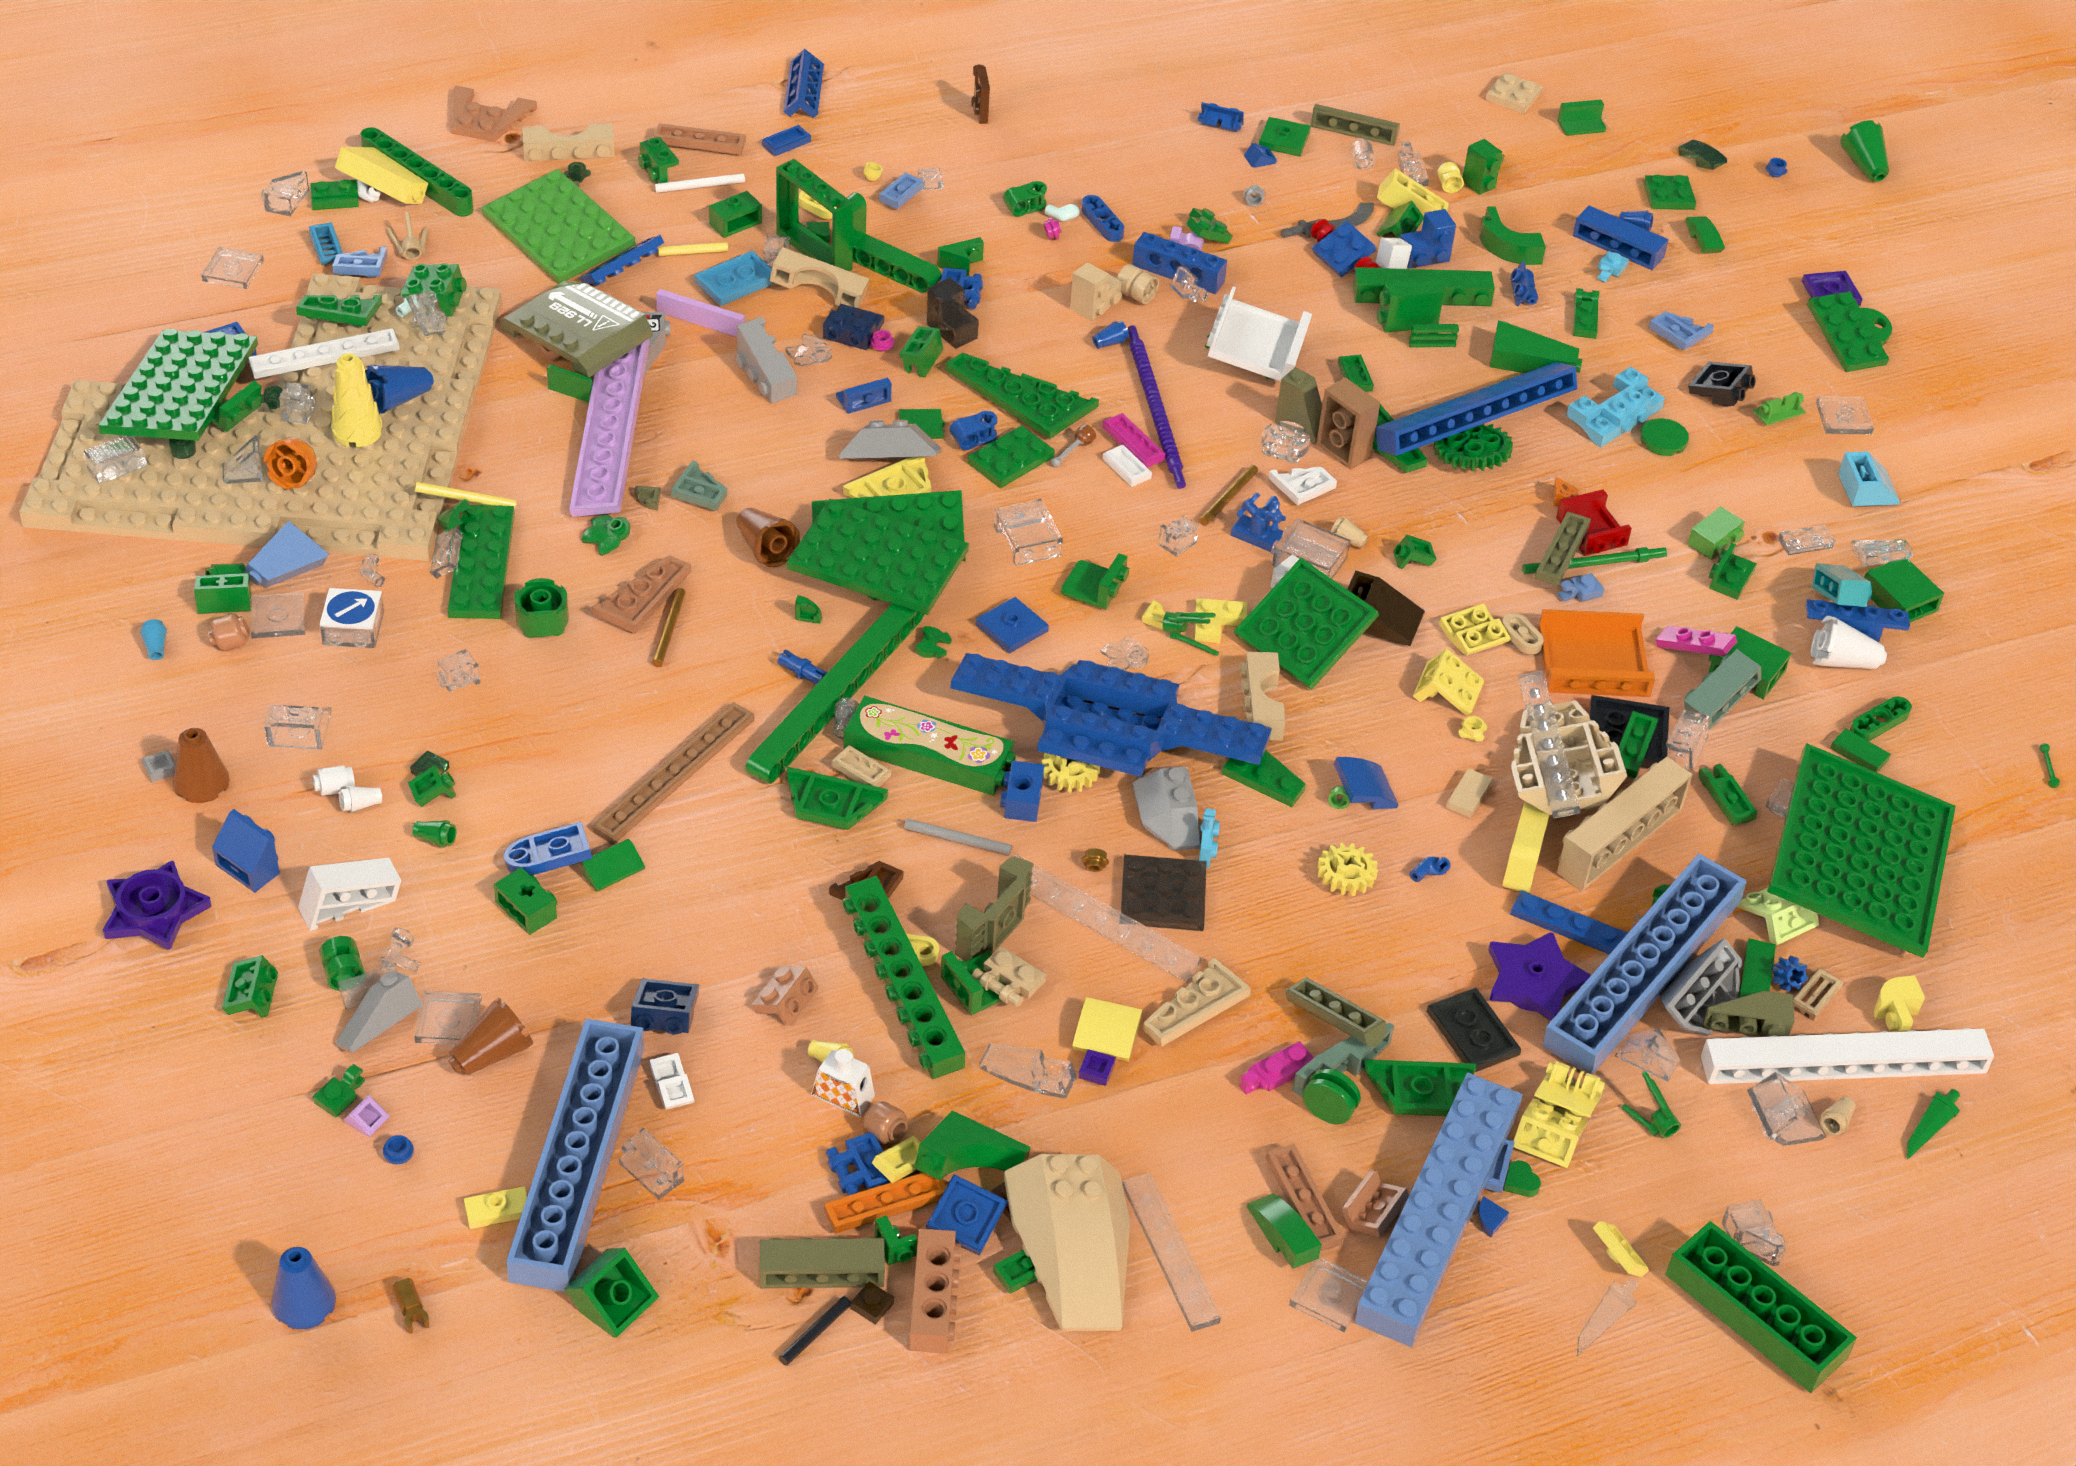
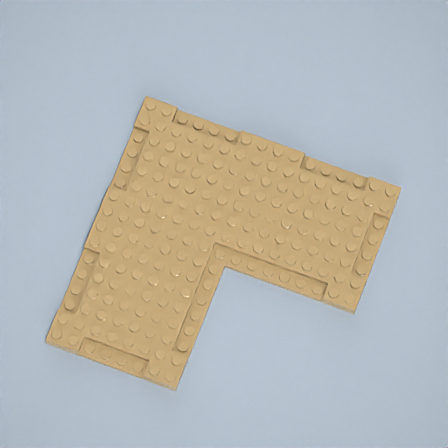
(356, 499)

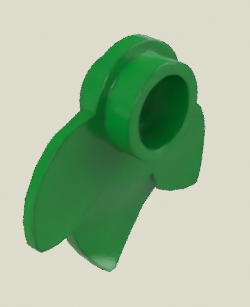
(607, 533)

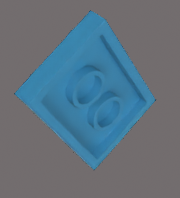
(735, 278)

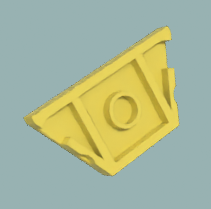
(903, 477)

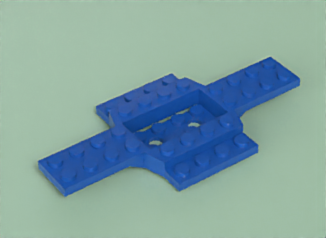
(1103, 734)

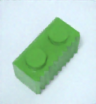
(1716, 532)

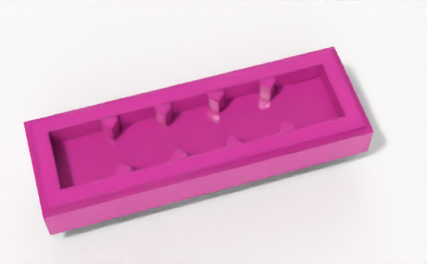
(1133, 439)
(1696, 640)

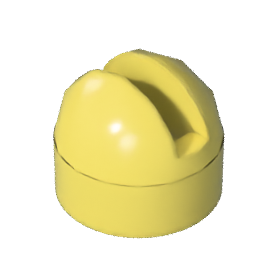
(872, 171)

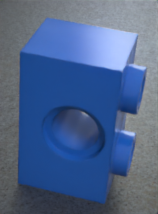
(1023, 791)

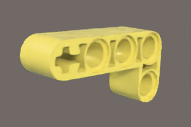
(1525, 849)

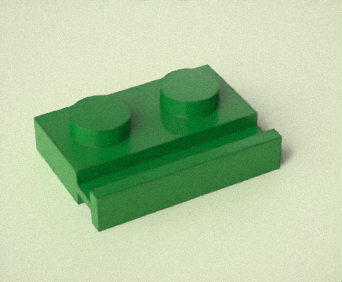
(334, 194)

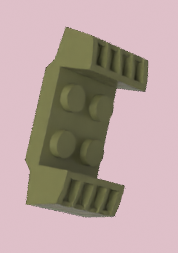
(988, 930)

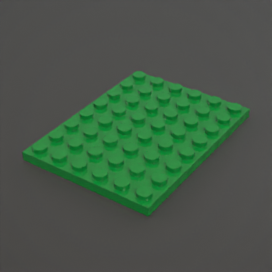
(1863, 850)

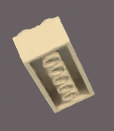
(1623, 823)

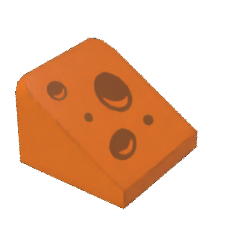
(1562, 491)

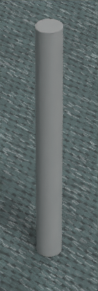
(958, 837)

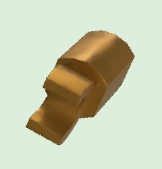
(410, 1303)

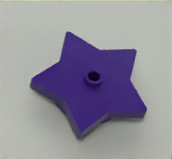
(152, 905)
(1534, 975)

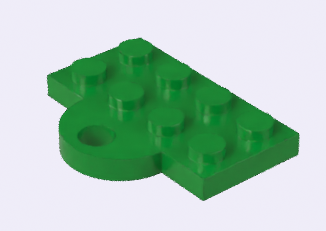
(1852, 330)

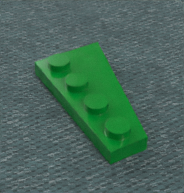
(1407, 461)

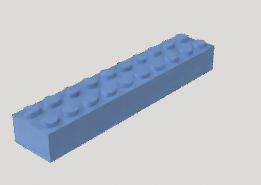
(1643, 964)
(576, 1156)
(1438, 1210)

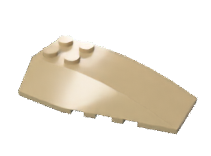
(1591, 757)
(1075, 1233)

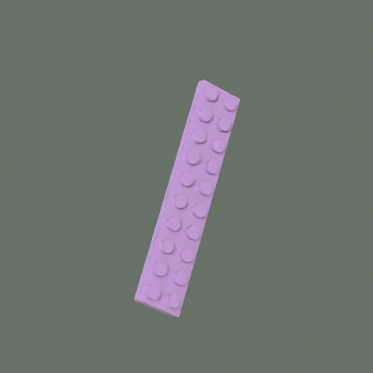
(609, 435)

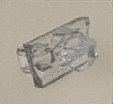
(425, 314)

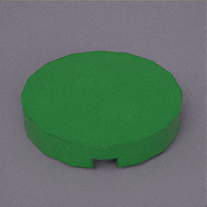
(1664, 436)

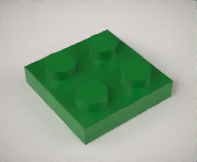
(1669, 192)

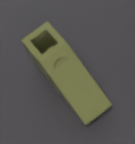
(1757, 1014)

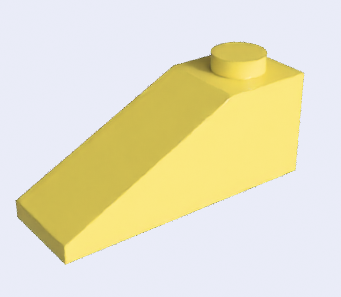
(1401, 189)

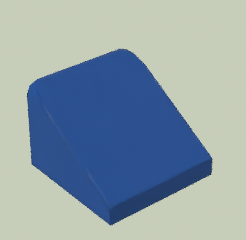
(1259, 156)

